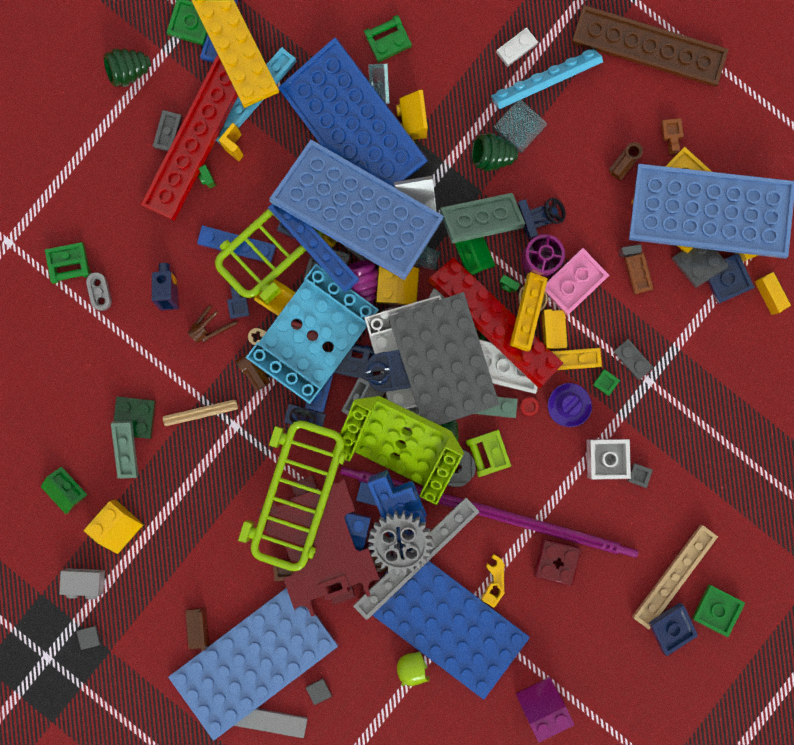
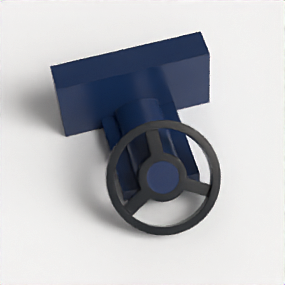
(540, 216)
(297, 413)

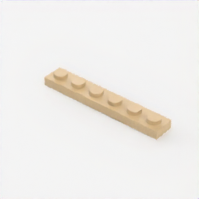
(675, 576)

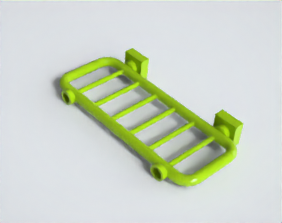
(268, 291)
(249, 532)

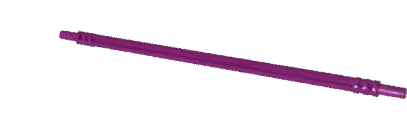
(515, 519)

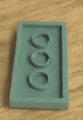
(482, 218)

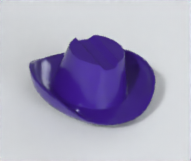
(569, 405)

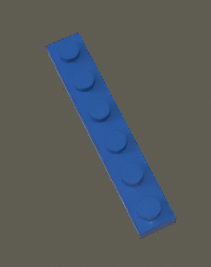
(317, 249)

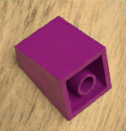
(544, 709)

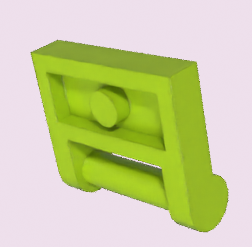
(494, 450)

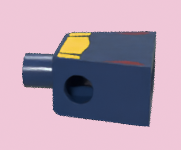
(165, 288)

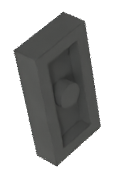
(167, 130)
(633, 359)

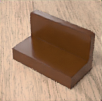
(197, 628)

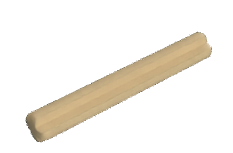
(200, 412)

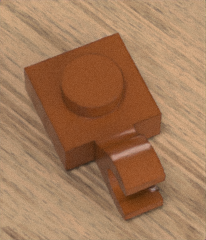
(672, 131)

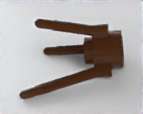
(198, 330)

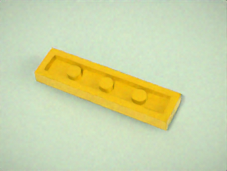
(528, 312)

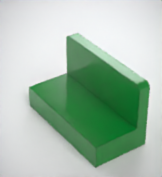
(475, 255)
(63, 490)

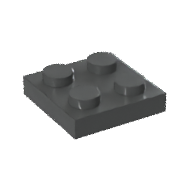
(700, 264)

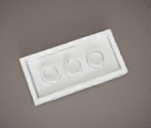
(503, 371)

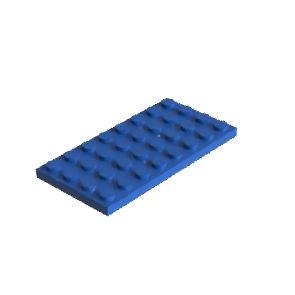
(351, 115)
(453, 628)

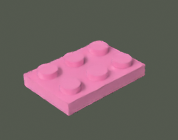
(575, 281)

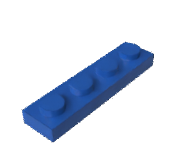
(214, 238)

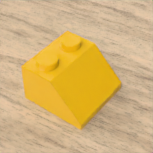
(413, 114)
(396, 291)
(113, 526)

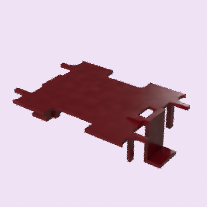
(335, 552)

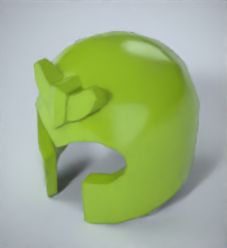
(412, 669)

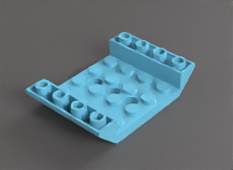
(321, 308)

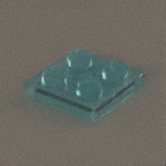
(520, 125)

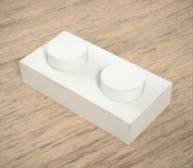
(517, 47)

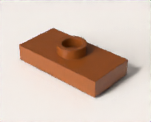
(638, 273)

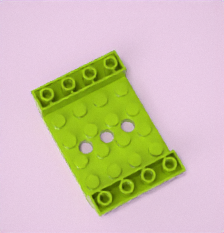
(429, 451)

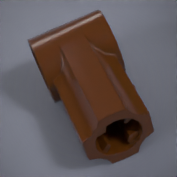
(625, 161)
(254, 374)

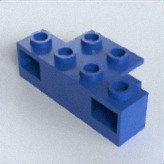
(398, 498)

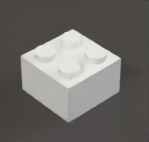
(608, 459)

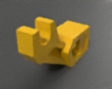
(498, 580)

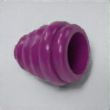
(368, 278)

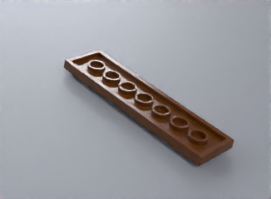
(650, 46)

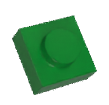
(206, 177)
(508, 284)
(606, 382)

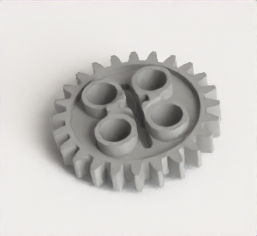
(382, 544)

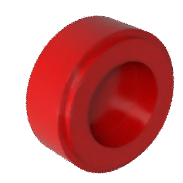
(529, 406)

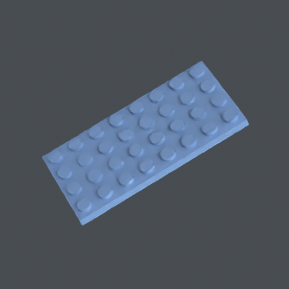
(357, 209)
(712, 211)
(252, 663)

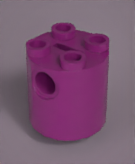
(543, 255)

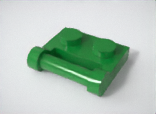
(390, 44)
(67, 256)

